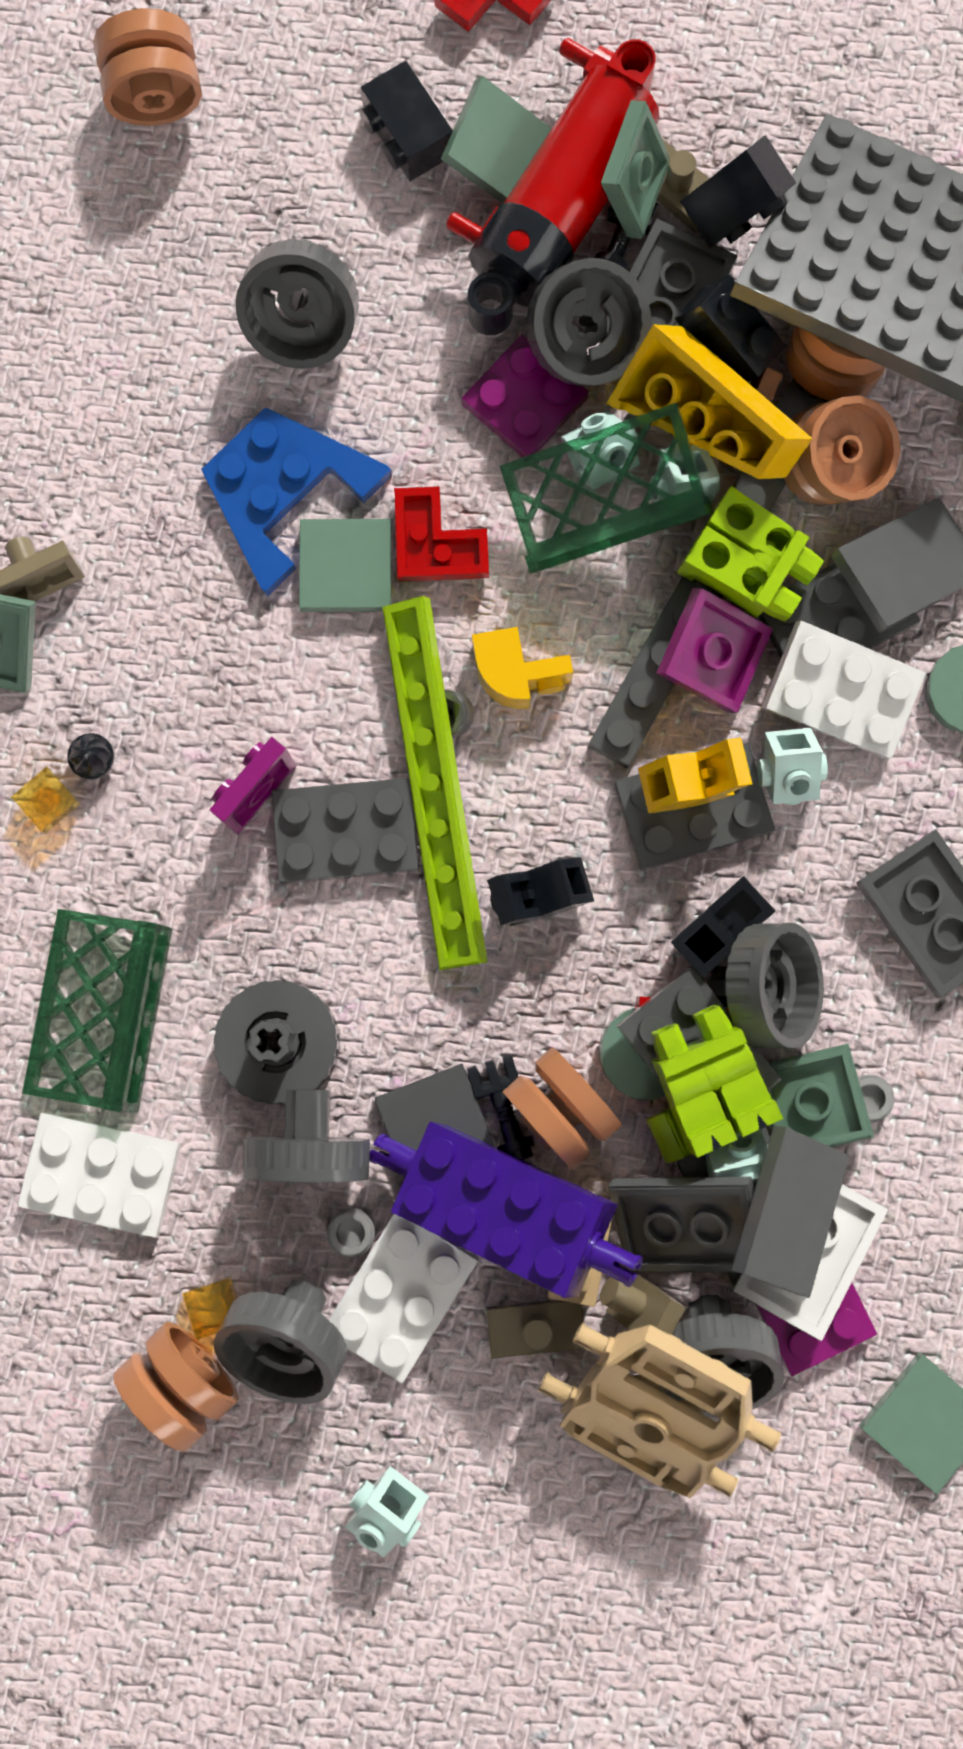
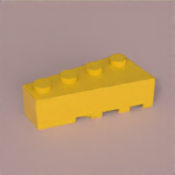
(715, 403)

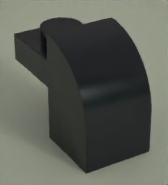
(540, 891)
(715, 930)

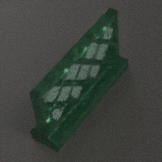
(619, 528)
(135, 1017)

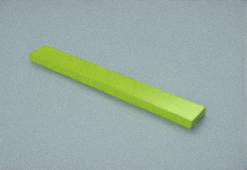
(434, 784)

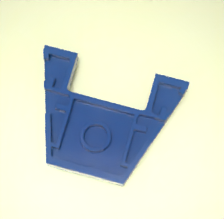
(269, 473)

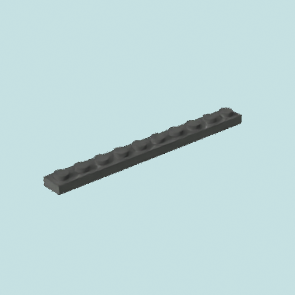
(644, 690)

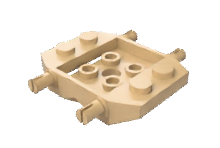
(615, 1409)

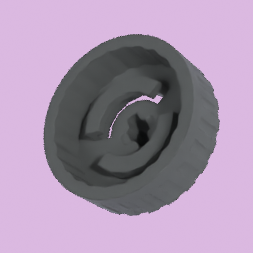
(308, 286)
(559, 343)
(772, 985)
(244, 1050)
(306, 1149)
(736, 1341)
(282, 1344)

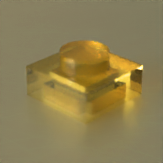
(45, 800)
(209, 1306)

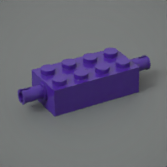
(505, 1210)

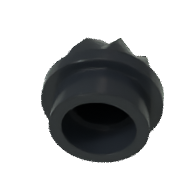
(91, 756)

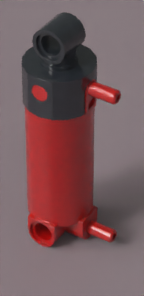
(560, 187)

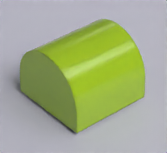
(667, 1136)

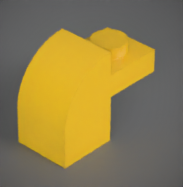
(506, 675)
(695, 777)

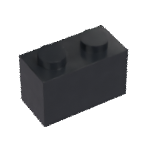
(405, 120)
(738, 192)
(731, 329)

